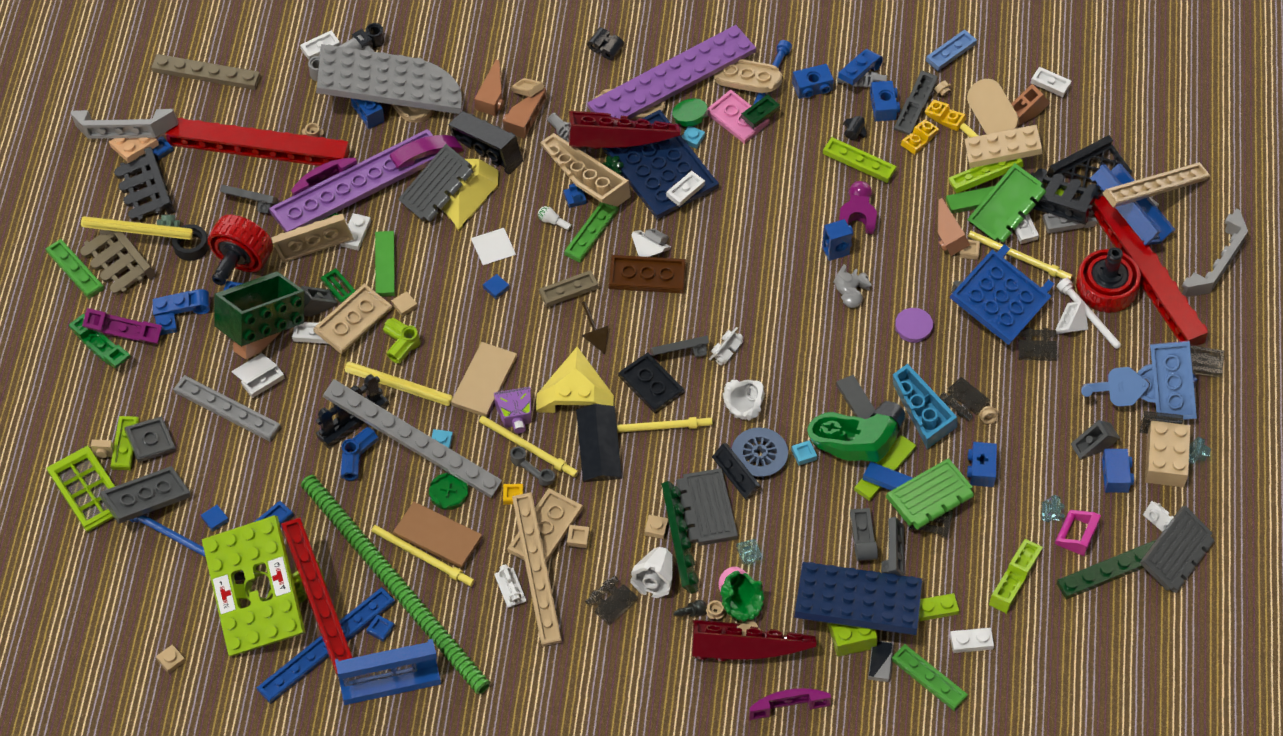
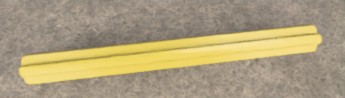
(138, 228)
(400, 384)

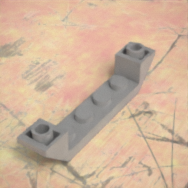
(137, 128)
(1199, 285)

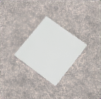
(493, 246)
(254, 368)

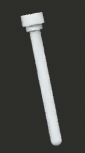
(1066, 286)

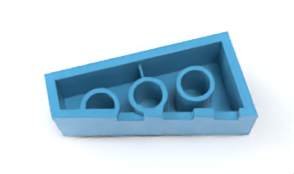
(927, 411)

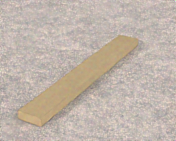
(1156, 184)
(537, 569)

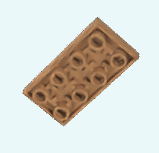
(437, 534)

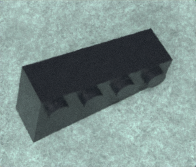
(487, 140)

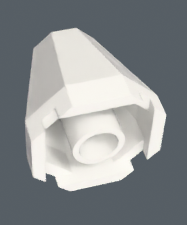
(653, 573)

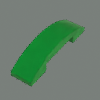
(99, 344)

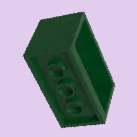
(259, 308)

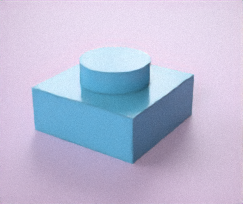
(693, 136)
(443, 437)
(804, 452)

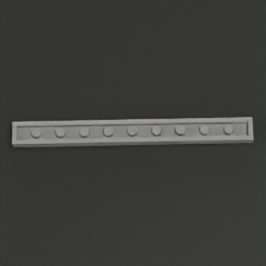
(412, 438)

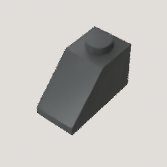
(317, 300)
(1095, 439)

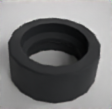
(194, 253)

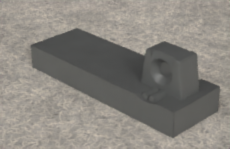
(264, 201)
(697, 344)
(895, 563)

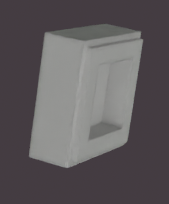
(656, 236)

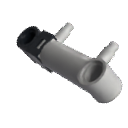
(360, 40)

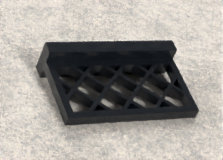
(1084, 156)

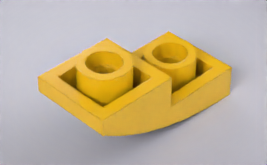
(943, 115)
(919, 137)

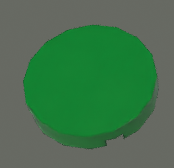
(690, 112)
(448, 491)

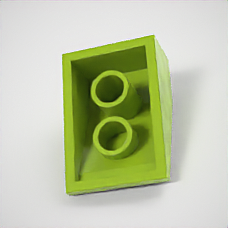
(851, 638)

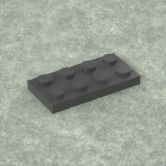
(145, 494)

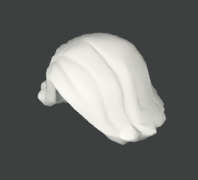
(744, 398)

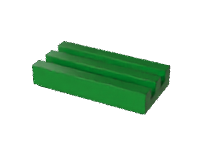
(329, 275)

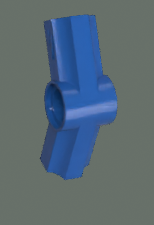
(359, 444)

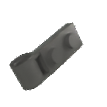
(863, 534)

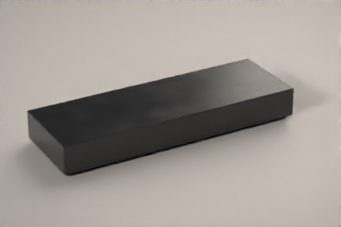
(736, 471)

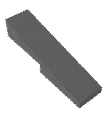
(916, 102)

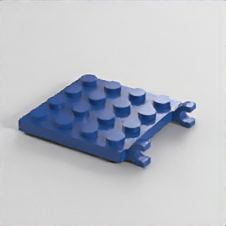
(1001, 295)

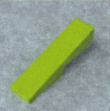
(1015, 576)

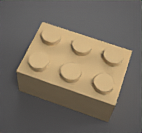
(1167, 453)

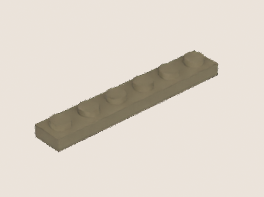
(205, 71)

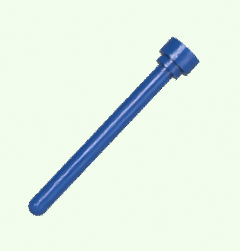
(783, 49)
(170, 533)

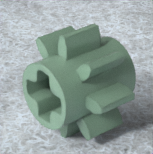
(168, 220)

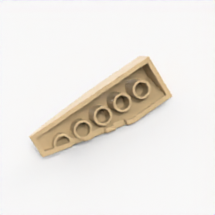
(587, 172)

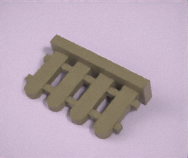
(126, 261)

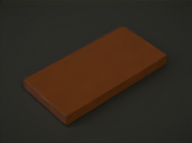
(647, 274)

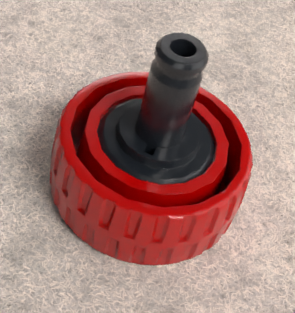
(239, 246)
(1108, 280)

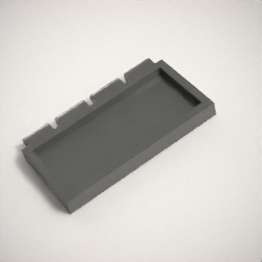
(435, 183)
(707, 507)
(1178, 550)

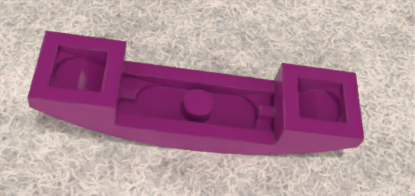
(422, 147)
(322, 173)
(121, 327)
(789, 697)

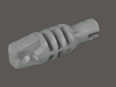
(866, 80)
(561, 127)

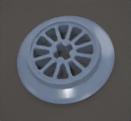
(764, 435)

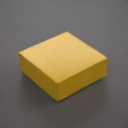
(511, 490)

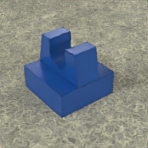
(574, 196)

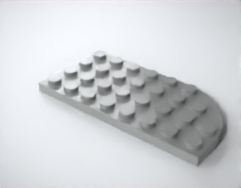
(386, 79)

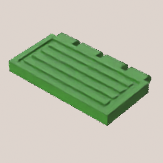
(1006, 203)
(930, 494)

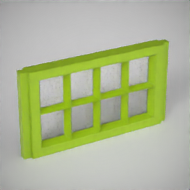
(80, 483)

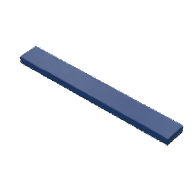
(316, 652)

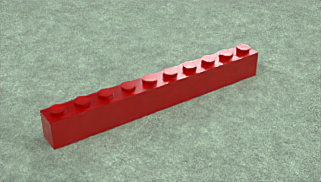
(256, 142)
(1154, 277)

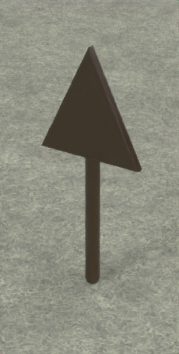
(598, 336)

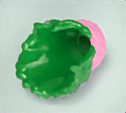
(740, 594)

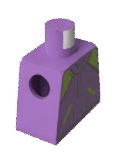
(514, 408)

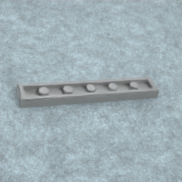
(227, 408)

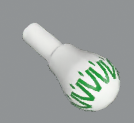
(548, 215)

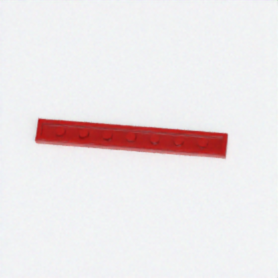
(316, 591)

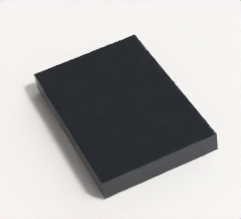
(651, 382)

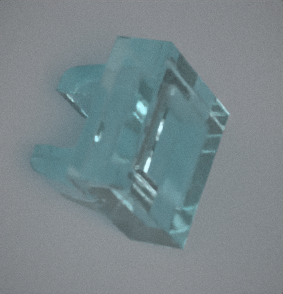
(1198, 450)
(1052, 509)
(749, 551)

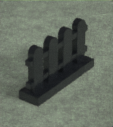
(147, 193)
(1065, 205)
(344, 423)

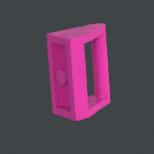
(1078, 546)

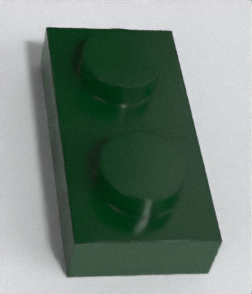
(760, 111)

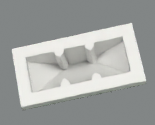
(647, 247)
(1073, 318)

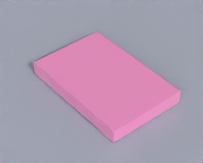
(728, 112)

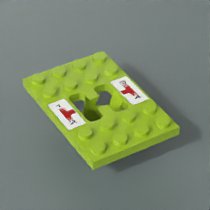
(266, 618)

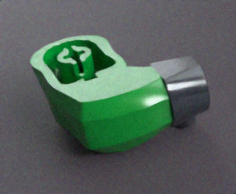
(856, 437)

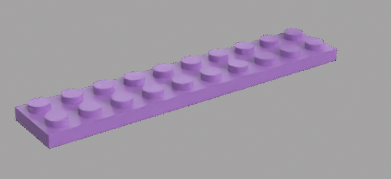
(675, 75)
(345, 188)

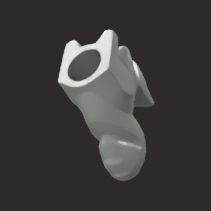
(848, 284)

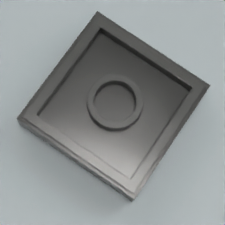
(149, 439)

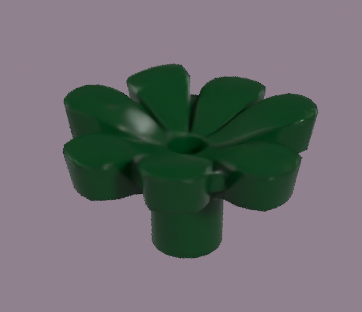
(614, 164)

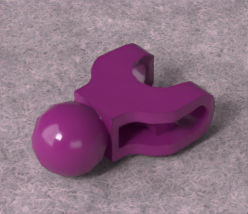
(859, 207)

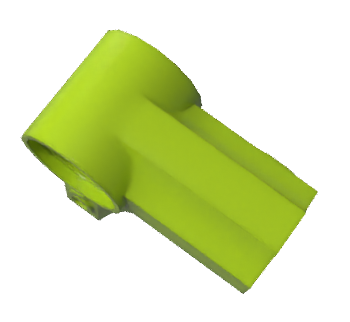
(404, 343)

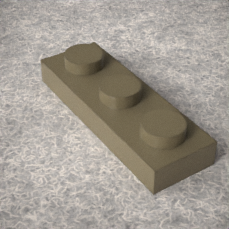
(568, 288)

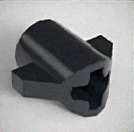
(855, 127)

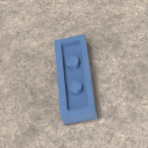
(951, 50)

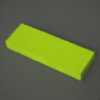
(122, 451)

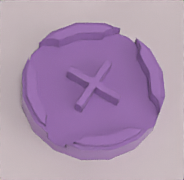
(913, 325)

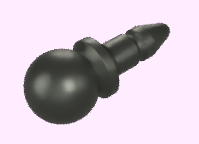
(696, 608)

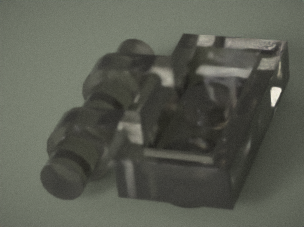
(1037, 349)
(968, 395)
(616, 604)

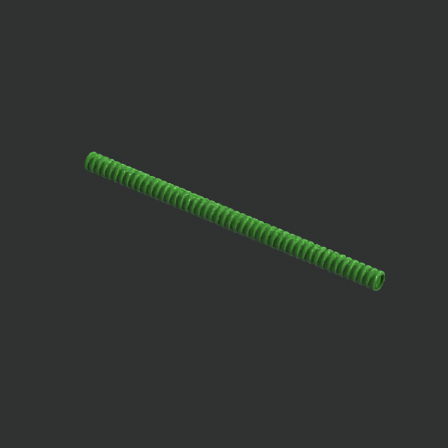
(395, 584)

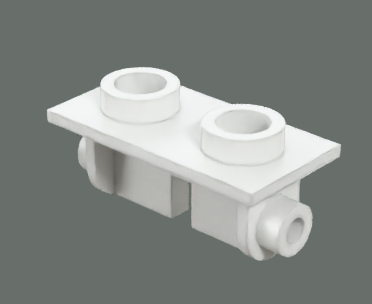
(721, 351)
(1157, 515)
(510, 586)

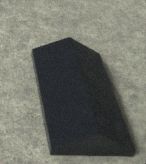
(598, 443)

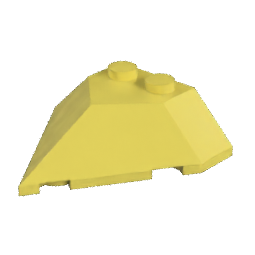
(471, 193)
(573, 385)

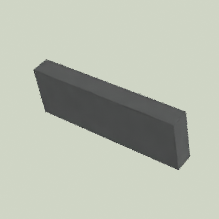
(855, 397)

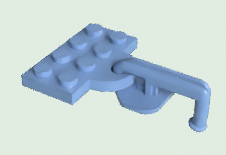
(1168, 377)

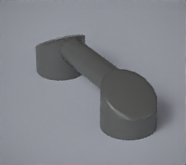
(518, 457)

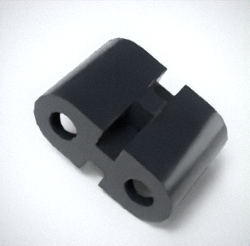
(605, 43)

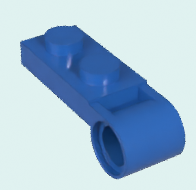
(860, 66)
(194, 301)

